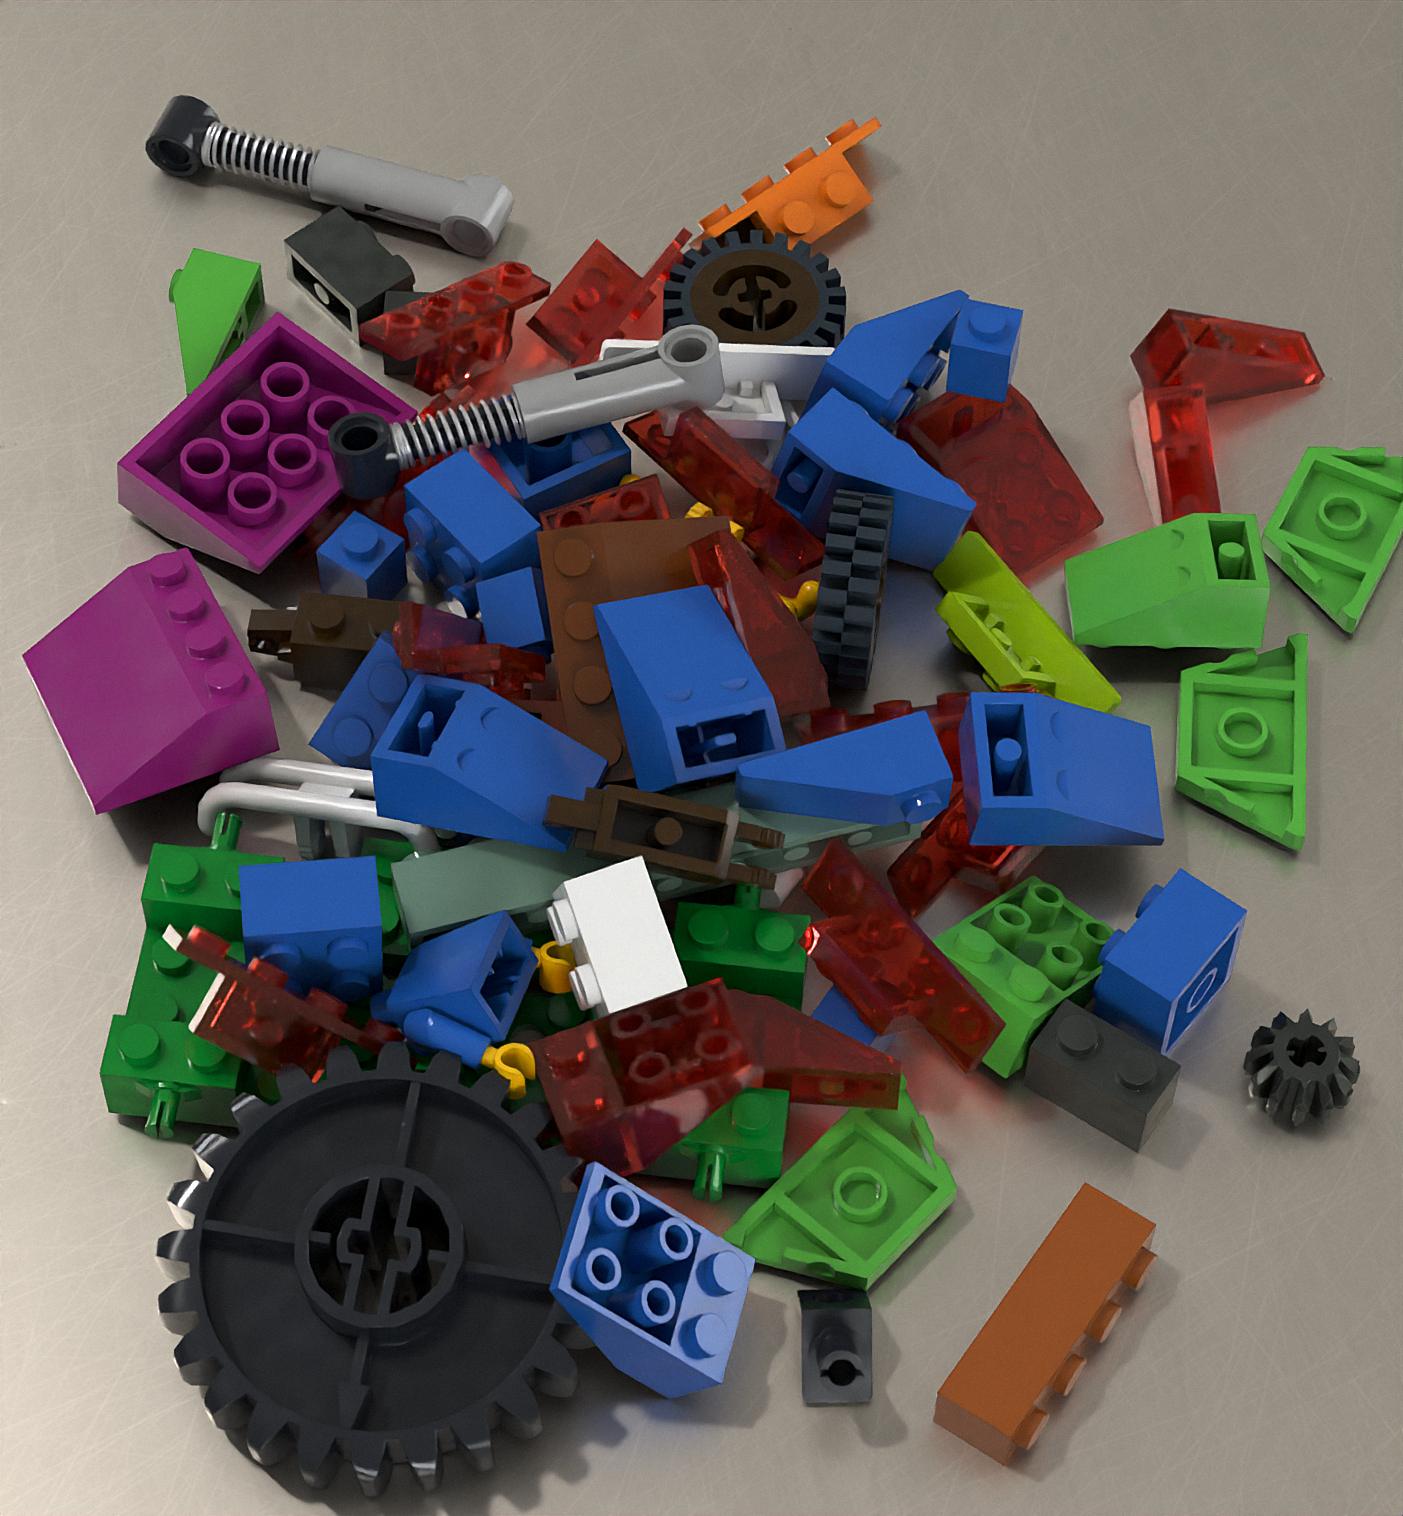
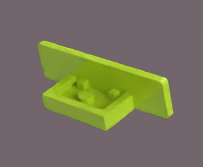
(1011, 631)

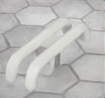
(323, 795)

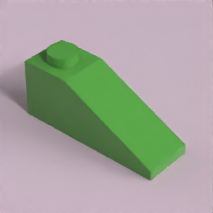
(215, 310)

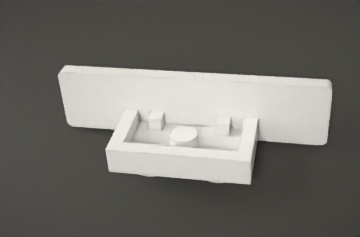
(753, 382)

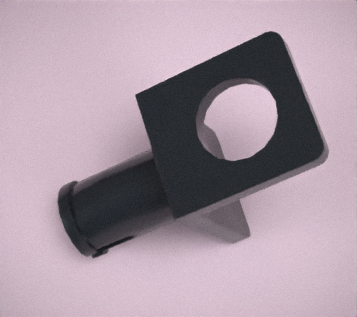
(835, 1345)

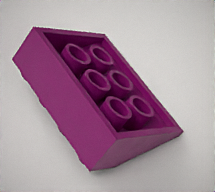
(249, 448)
(151, 685)

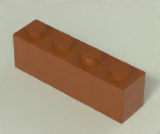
(1045, 1324)

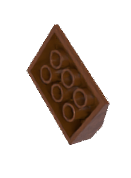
(598, 567)

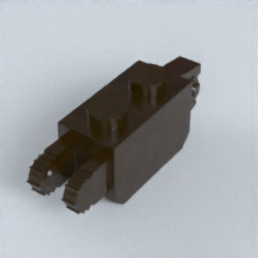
(322, 635)
(668, 832)

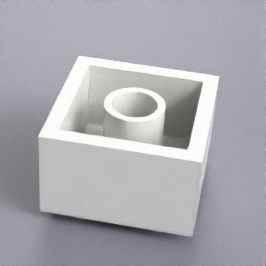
(615, 938)

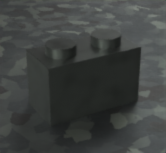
(345, 270)
(1101, 1075)

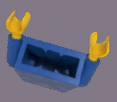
(467, 990)

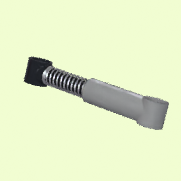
(463, 212)
(676, 373)

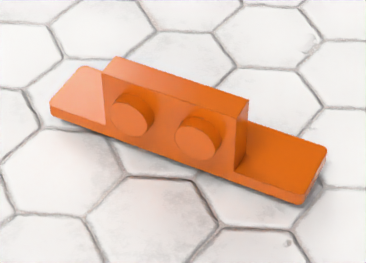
(808, 201)

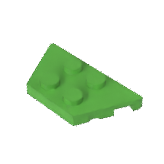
(1338, 527)
(1247, 738)
(851, 1198)

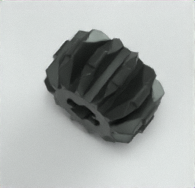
(1325, 1072)

